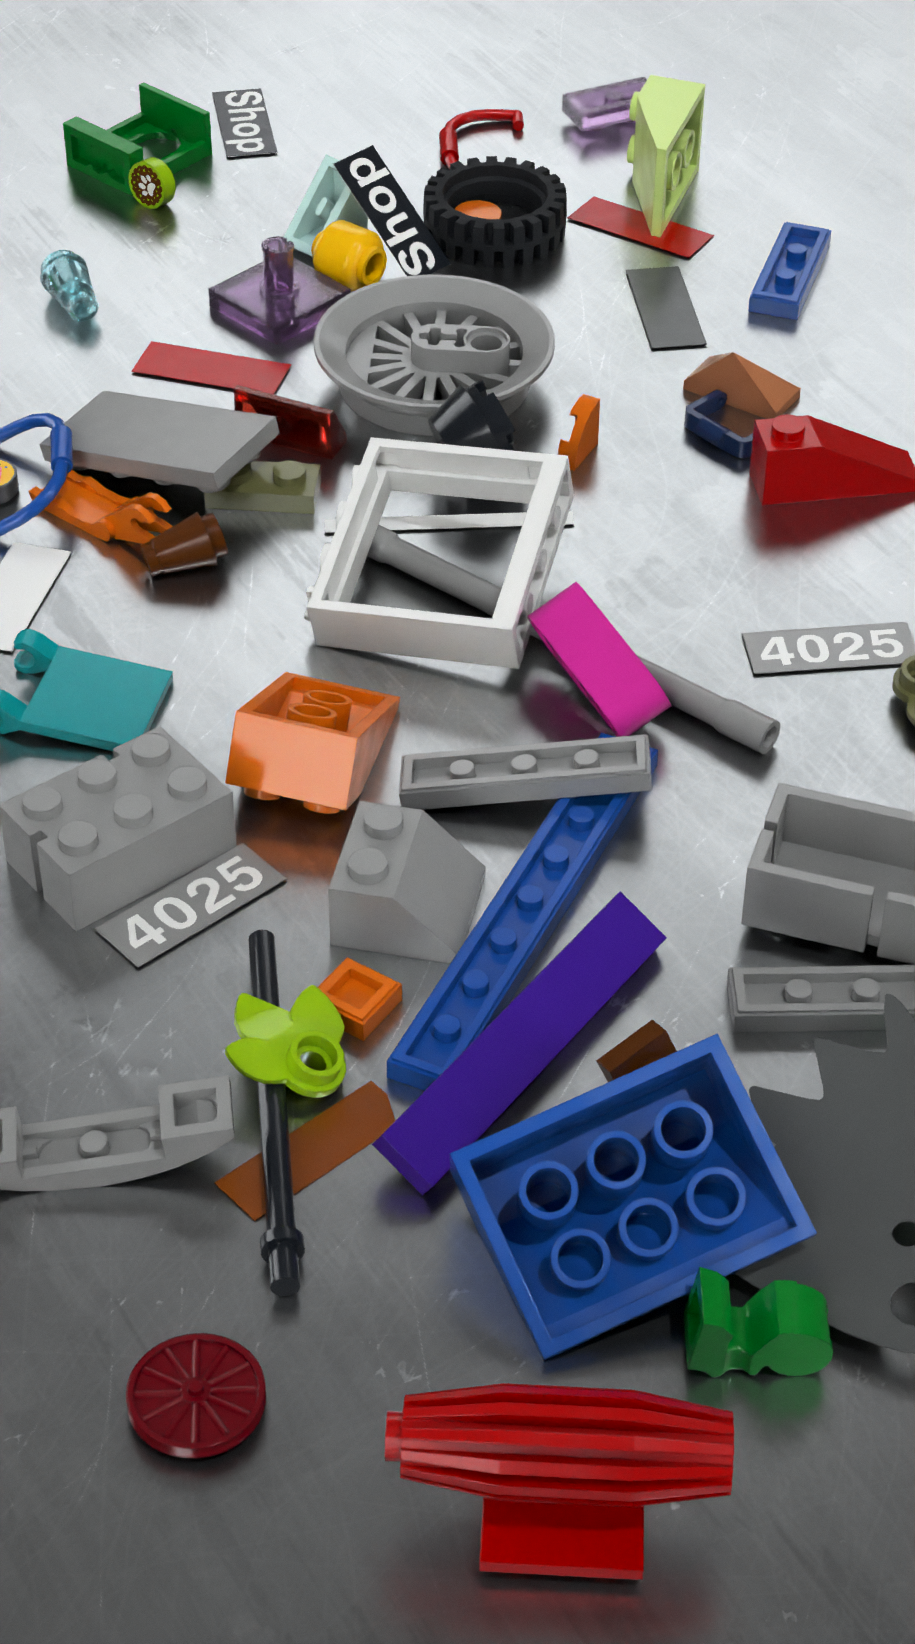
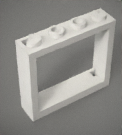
(454, 471)

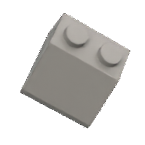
(403, 886)

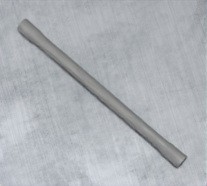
(724, 714)

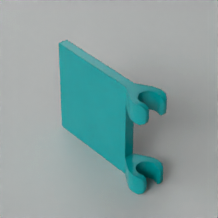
(83, 695)

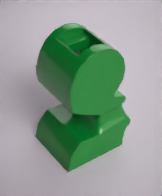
(775, 1328)

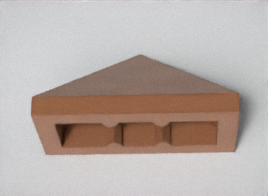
(745, 384)

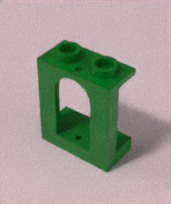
(112, 152)

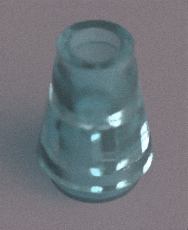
(69, 283)

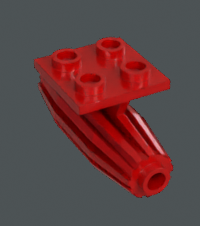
(563, 1468)

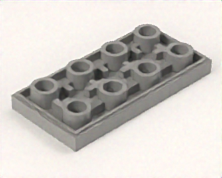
(165, 440)

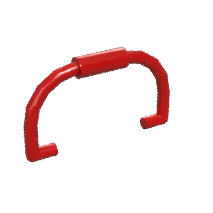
(448, 136)

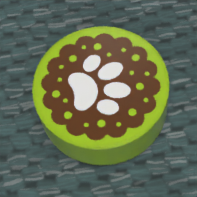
(152, 183)

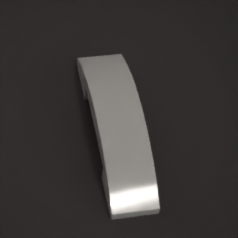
(118, 1144)

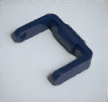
(712, 431)

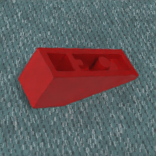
(818, 461)

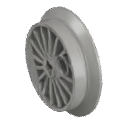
(428, 338)

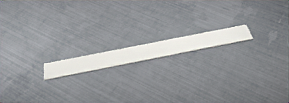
(449, 521)

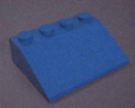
(628, 1194)

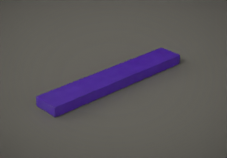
(519, 1043)

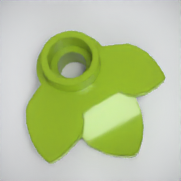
(282, 1042)

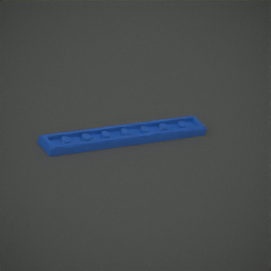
(510, 933)

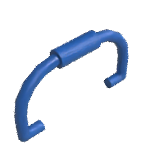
(60, 464)

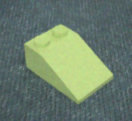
(665, 145)

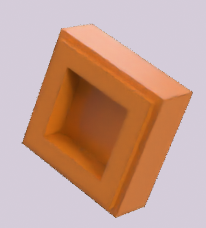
(361, 996)

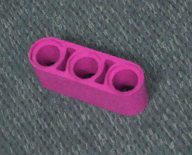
(599, 661)

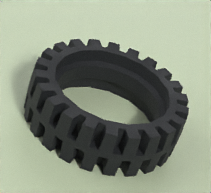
(496, 238)

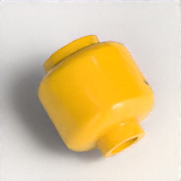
(349, 254)

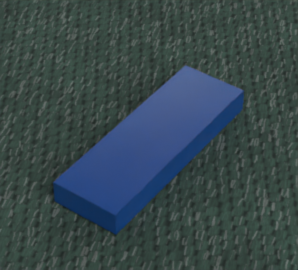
(790, 271)

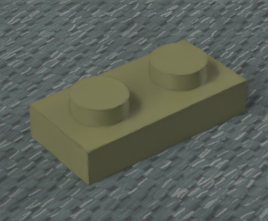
(270, 488)

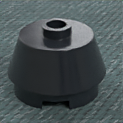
(472, 420)

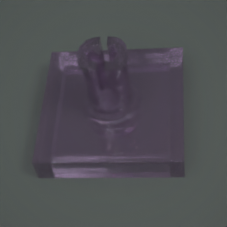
(278, 294)

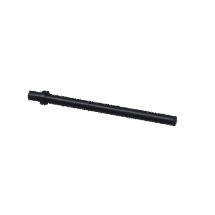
(281, 1243)

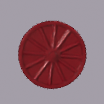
(196, 1395)

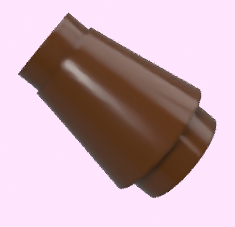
(185, 546)

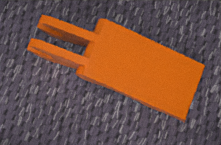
(104, 513)

